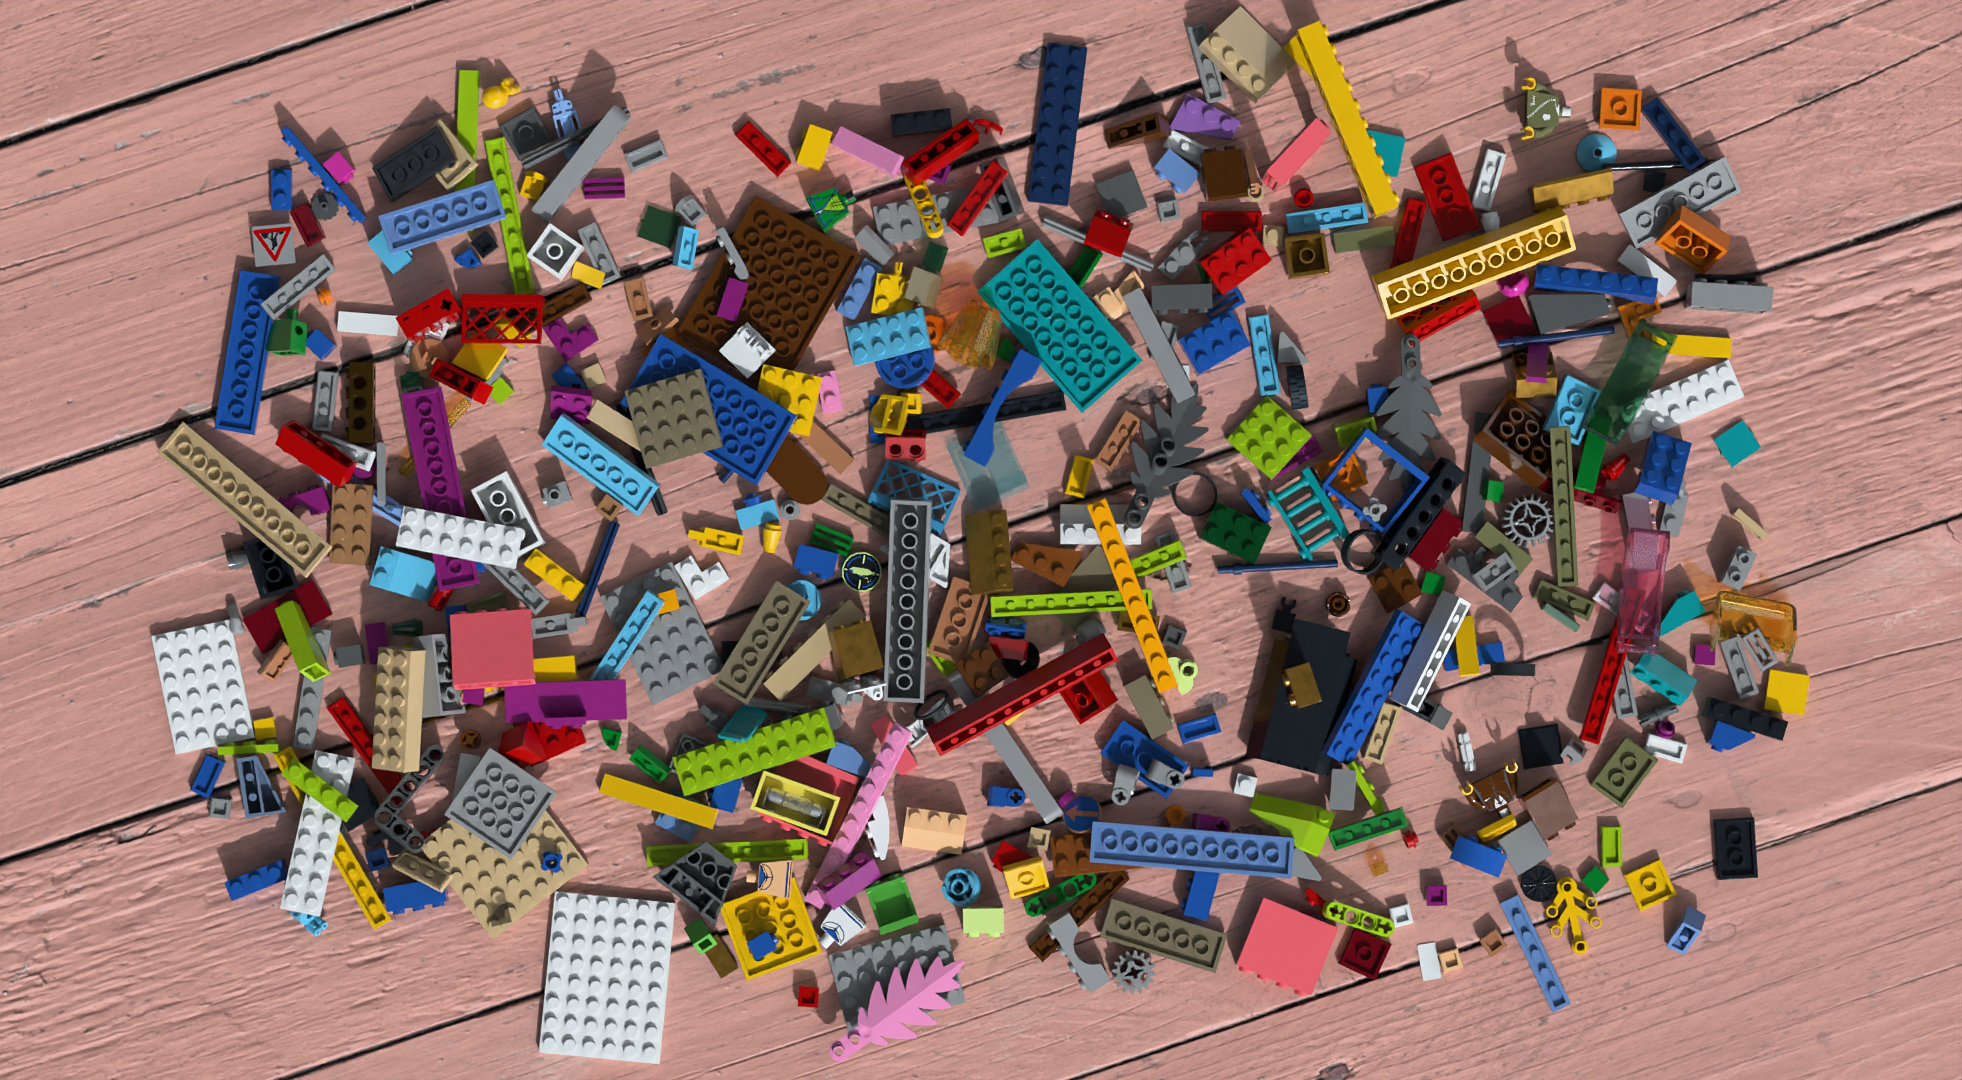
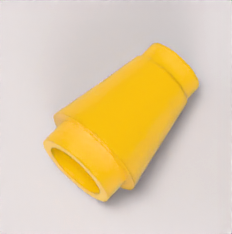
(771, 536)

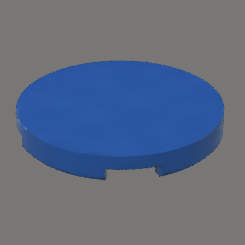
(907, 369)

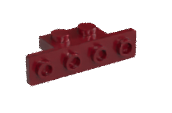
(1594, 499)

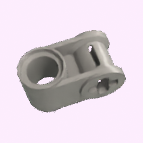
(1161, 774)
(1124, 783)

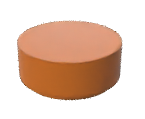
(1175, 814)

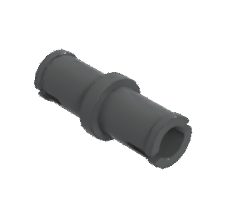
(1657, 714)

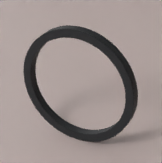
(937, 710)

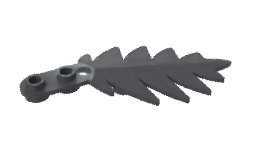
(1410, 419)
(1164, 454)

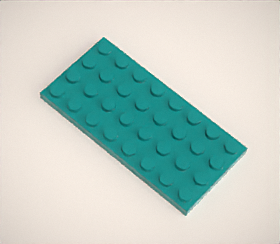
(1060, 325)

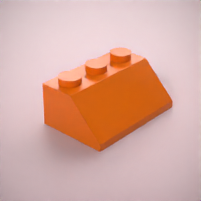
(1693, 239)

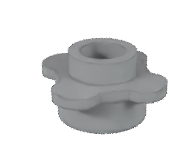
(1368, 510)

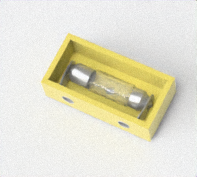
(795, 802)

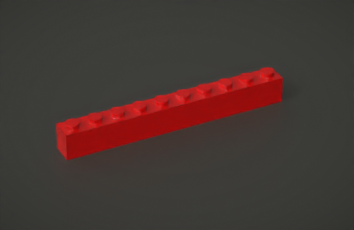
(1021, 694)

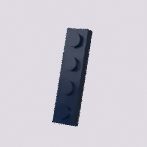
(1672, 134)

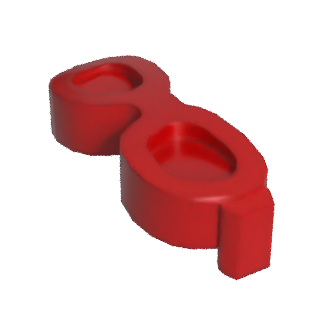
(988, 125)

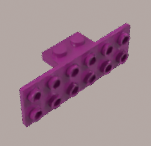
(566, 702)

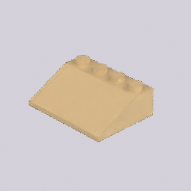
(1247, 54)

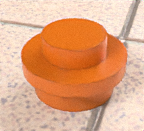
(324, 295)

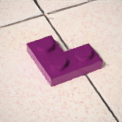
(570, 344)

